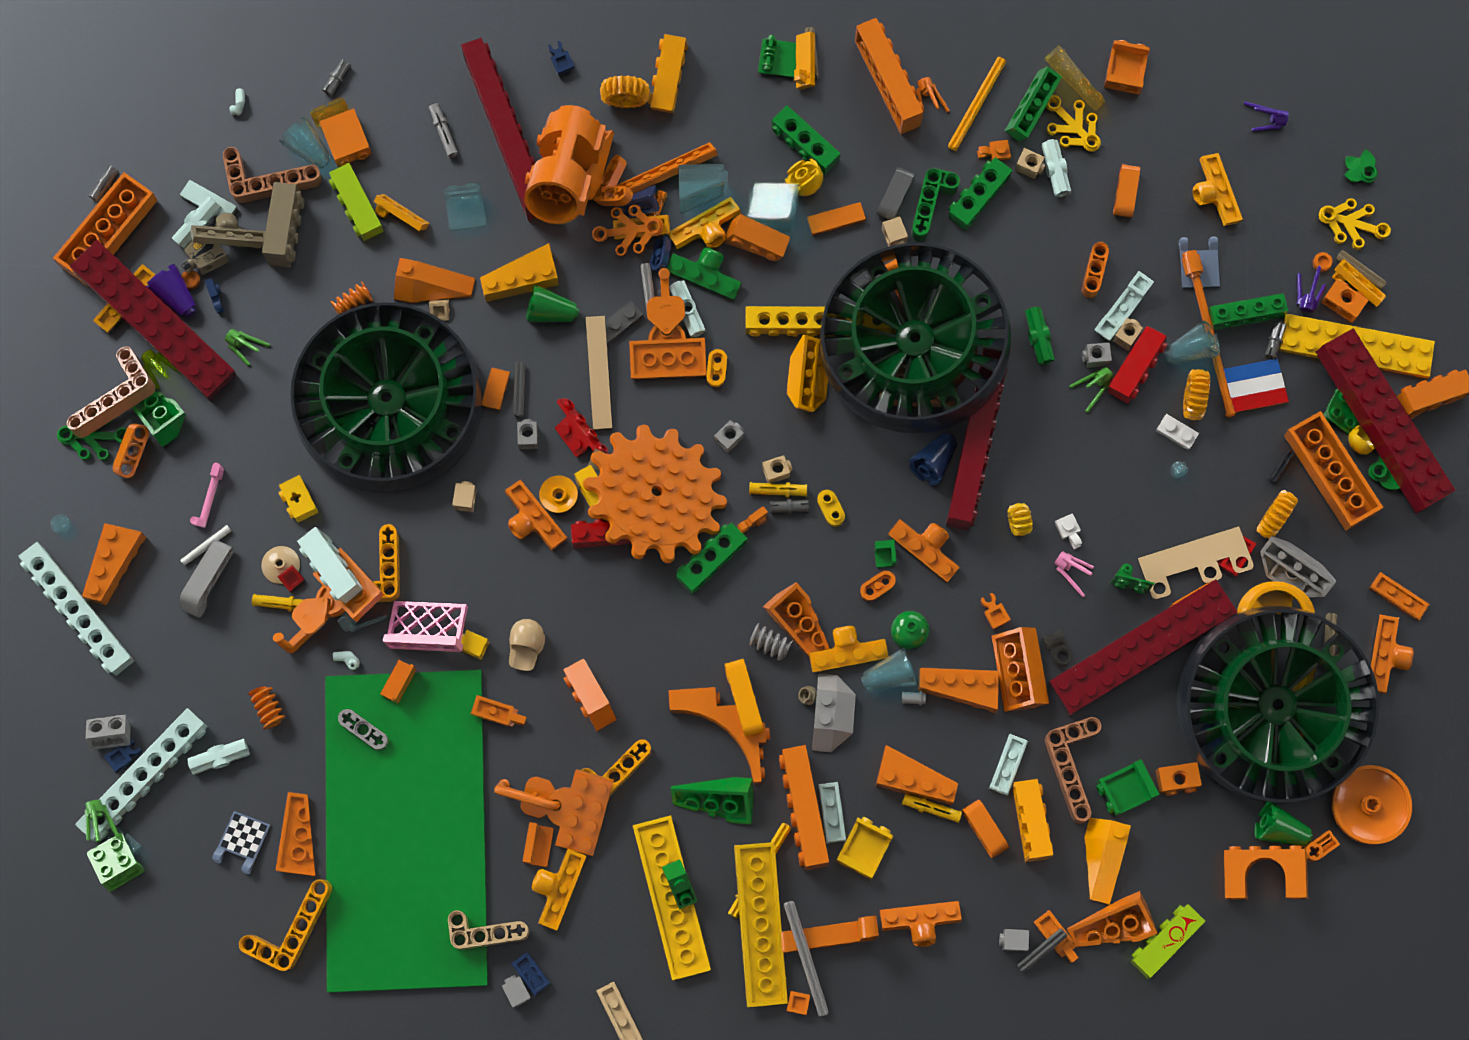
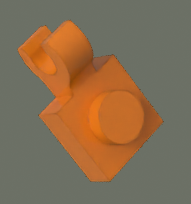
(996, 149)

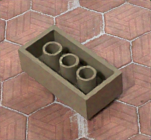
(282, 224)

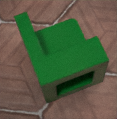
(885, 553)

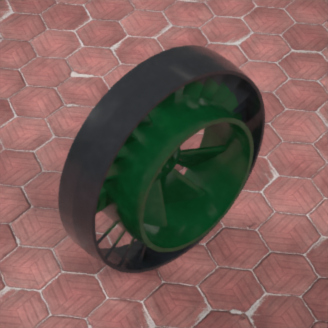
(946, 338)
(420, 391)
(1256, 744)

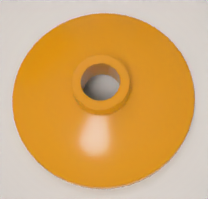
(556, 485)

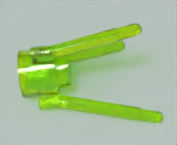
(152, 361)

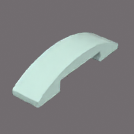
(1124, 306)

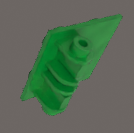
(777, 57)
(1340, 413)
(1123, 579)

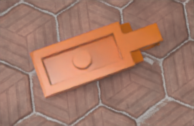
(496, 712)
(1048, 925)

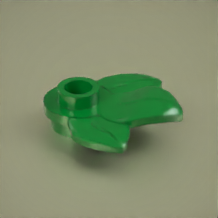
(1358, 167)
(1385, 477)

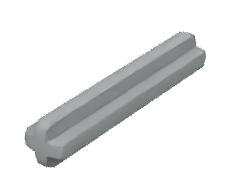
(647, 282)

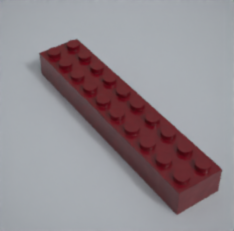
(500, 115)
(153, 320)
(1384, 420)
(973, 455)
(1142, 647)

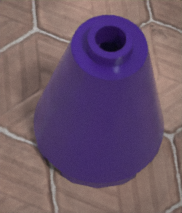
(172, 291)

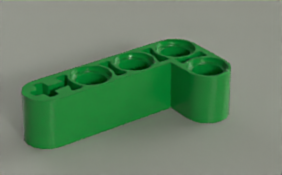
(929, 204)

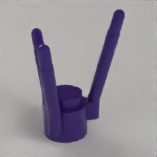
(1277, 116)
(1308, 302)

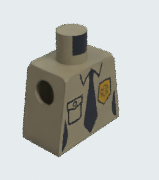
(204, 257)

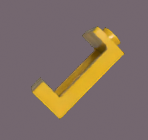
(864, 847)

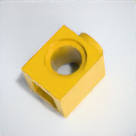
(474, 644)

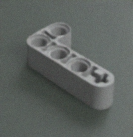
(204, 577)

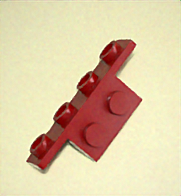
(575, 431)

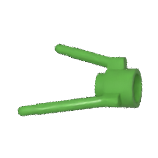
(237, 339)
(1101, 378)
(93, 811)

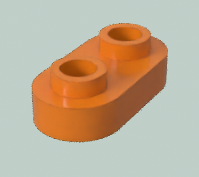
(877, 586)

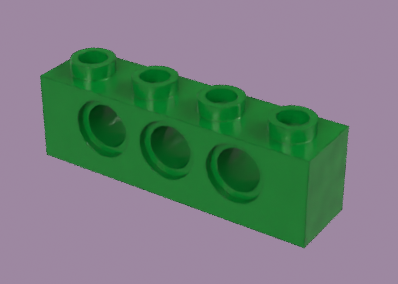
(1033, 104)
(788, 118)
(965, 217)
(1248, 311)
(692, 581)

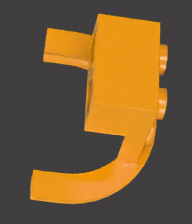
(1274, 594)

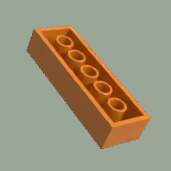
(889, 76)
(109, 221)
(1333, 471)
(805, 808)

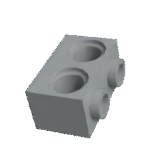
(108, 732)

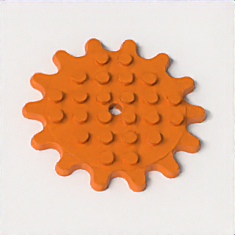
(647, 519)

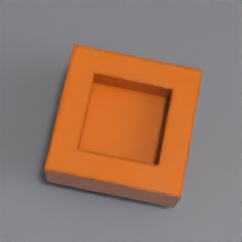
(798, 1003)

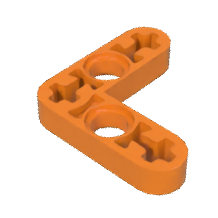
(609, 193)

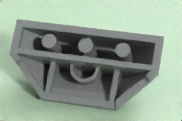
(1291, 565)
(832, 713)

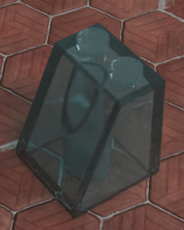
(700, 184)
(773, 205)

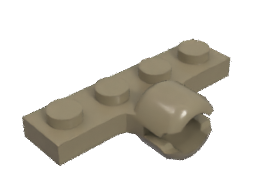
(227, 233)

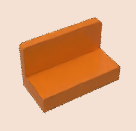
(398, 681)
(538, 845)

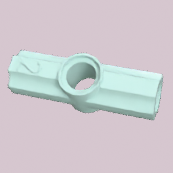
(1056, 168)
(198, 217)
(692, 319)
(218, 756)

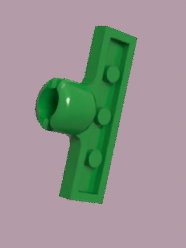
(705, 272)

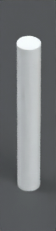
(205, 545)

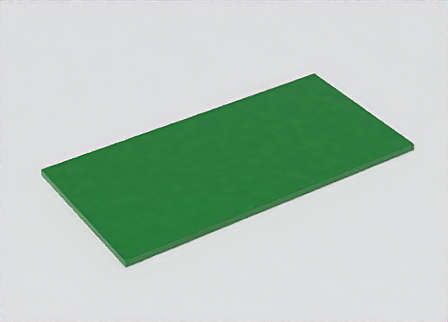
(405, 834)

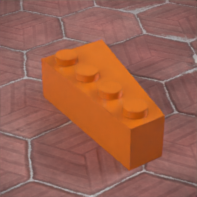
(1432, 394)
(112, 557)
(964, 686)
(911, 777)

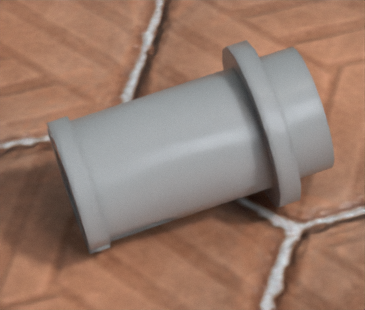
(913, 698)

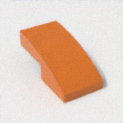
(495, 388)

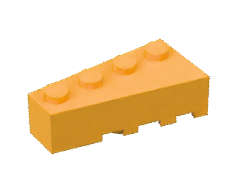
(1032, 820)

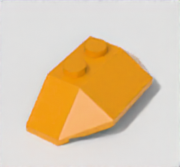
(807, 375)

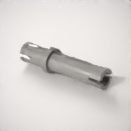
(436, 112)

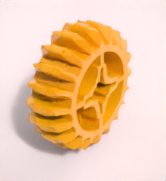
(624, 91)
(1196, 394)
(1277, 514)

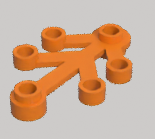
(632, 230)

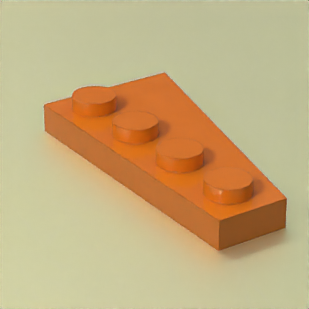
(295, 845)

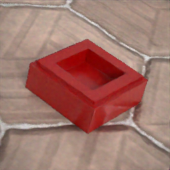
(290, 578)

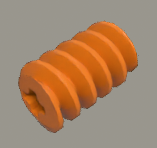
(353, 299)
(266, 706)

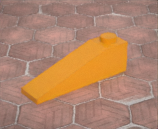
(1104, 853)

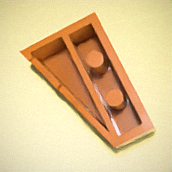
(589, 694)

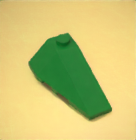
(724, 797)

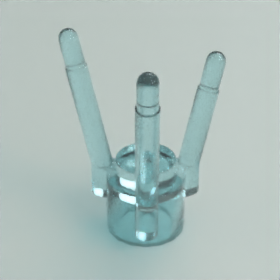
(348, 623)

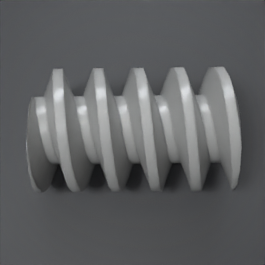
(769, 642)

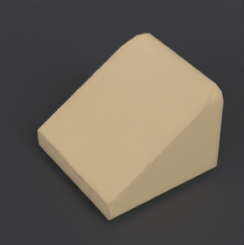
(440, 309)

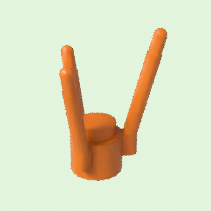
(927, 88)

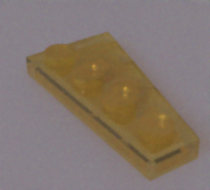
(1074, 77)

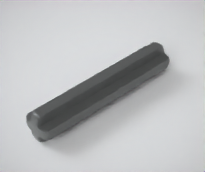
(519, 389)
(1042, 950)

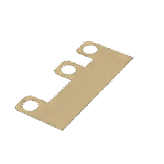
(1197, 553)

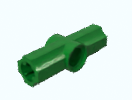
(1039, 336)

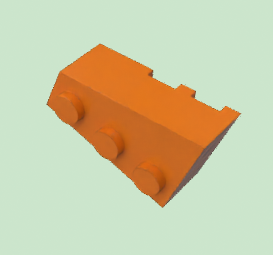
(756, 238)

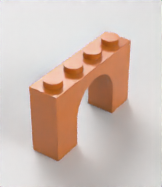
(1238, 863)

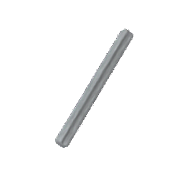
(806, 958)

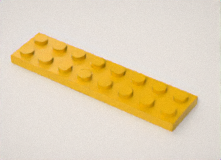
(1389, 350)
(760, 924)
(677, 927)

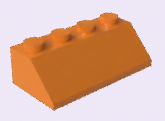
(1020, 669)

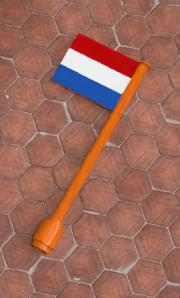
(1241, 386)

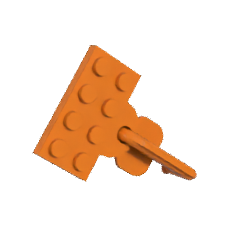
(668, 353)
(314, 612)
(580, 811)

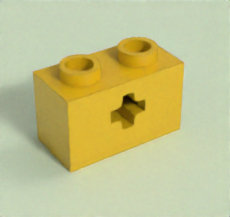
(305, 507)

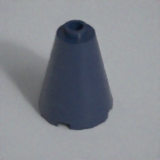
(933, 459)

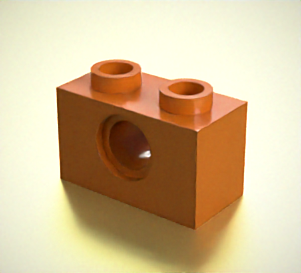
(1334, 300)
(1188, 772)

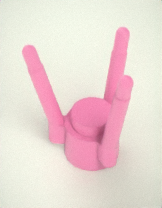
(1066, 561)

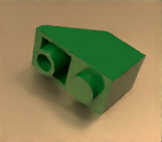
(679, 884)

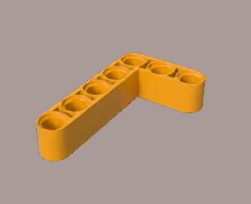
(294, 931)

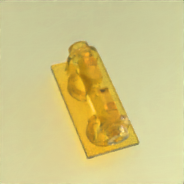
(335, 107)

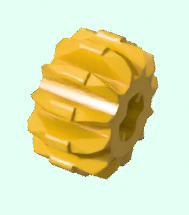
(1020, 519)

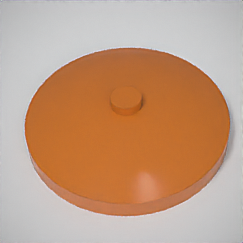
(1372, 805)

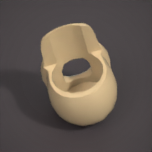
(527, 634)

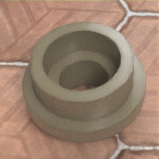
(807, 695)

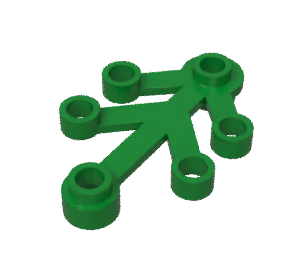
(90, 439)

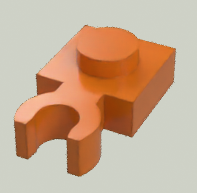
(756, 518)
(995, 614)

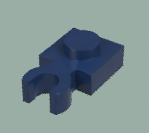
(561, 60)
(214, 291)
(120, 757)

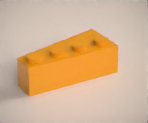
(668, 73)
(521, 275)

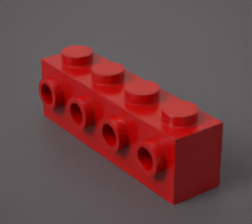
(1137, 365)
(592, 534)

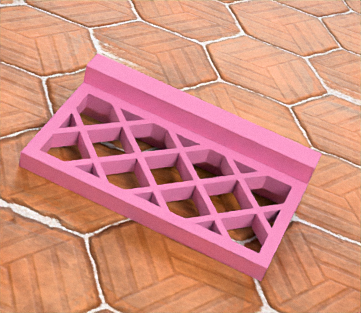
(421, 641)

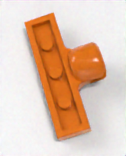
(532, 517)
(926, 547)
(1388, 653)
(921, 920)

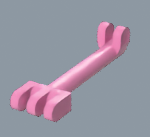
(216, 473)

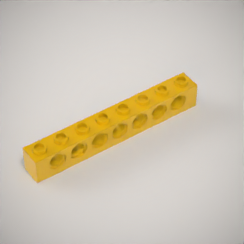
(792, 315)

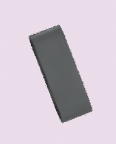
(895, 193)

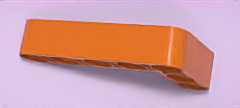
(832, 935)

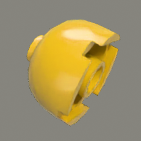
(807, 176)

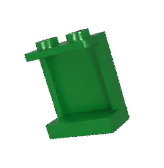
(1127, 788)

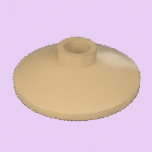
(274, 555)

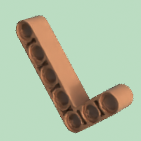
(266, 181)
(116, 401)
(1069, 766)

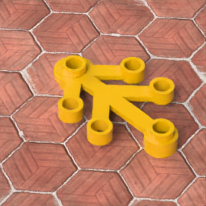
(1074, 126)
(1351, 222)

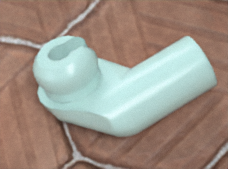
(240, 100)
(348, 657)

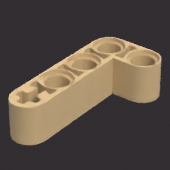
(490, 939)

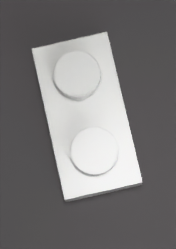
(1177, 432)

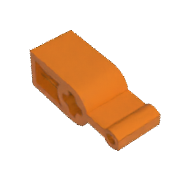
(1321, 851)

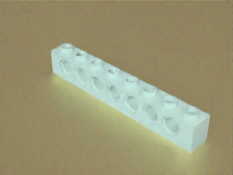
(37, 554)
(145, 764)

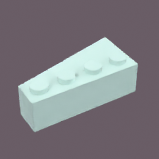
(330, 565)

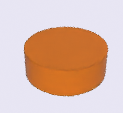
(1324, 260)
(191, 280)

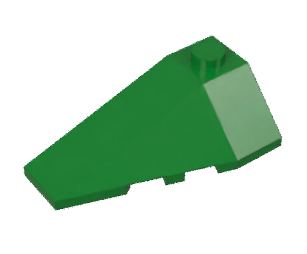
(160, 416)

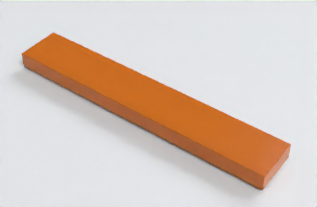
(669, 168)

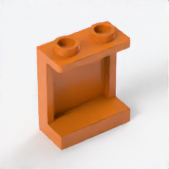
(1126, 67)
(345, 137)

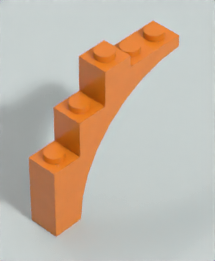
(704, 703)

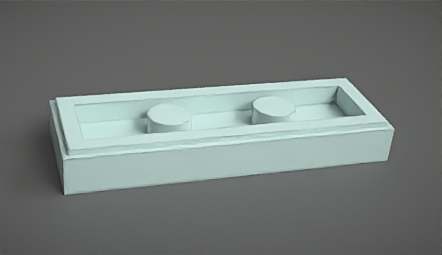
(197, 194)
(1008, 764)
(832, 812)

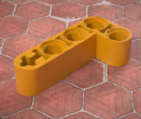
(389, 562)
(744, 697)
(624, 772)

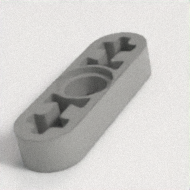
(354, 717)

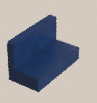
(645, 200)

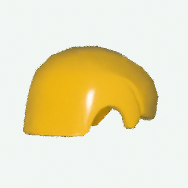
(1359, 441)

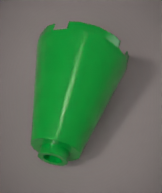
(550, 307)
(1281, 827)

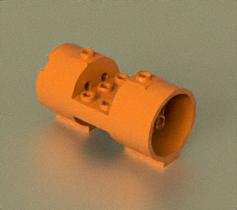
(558, 182)

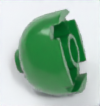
(910, 630)

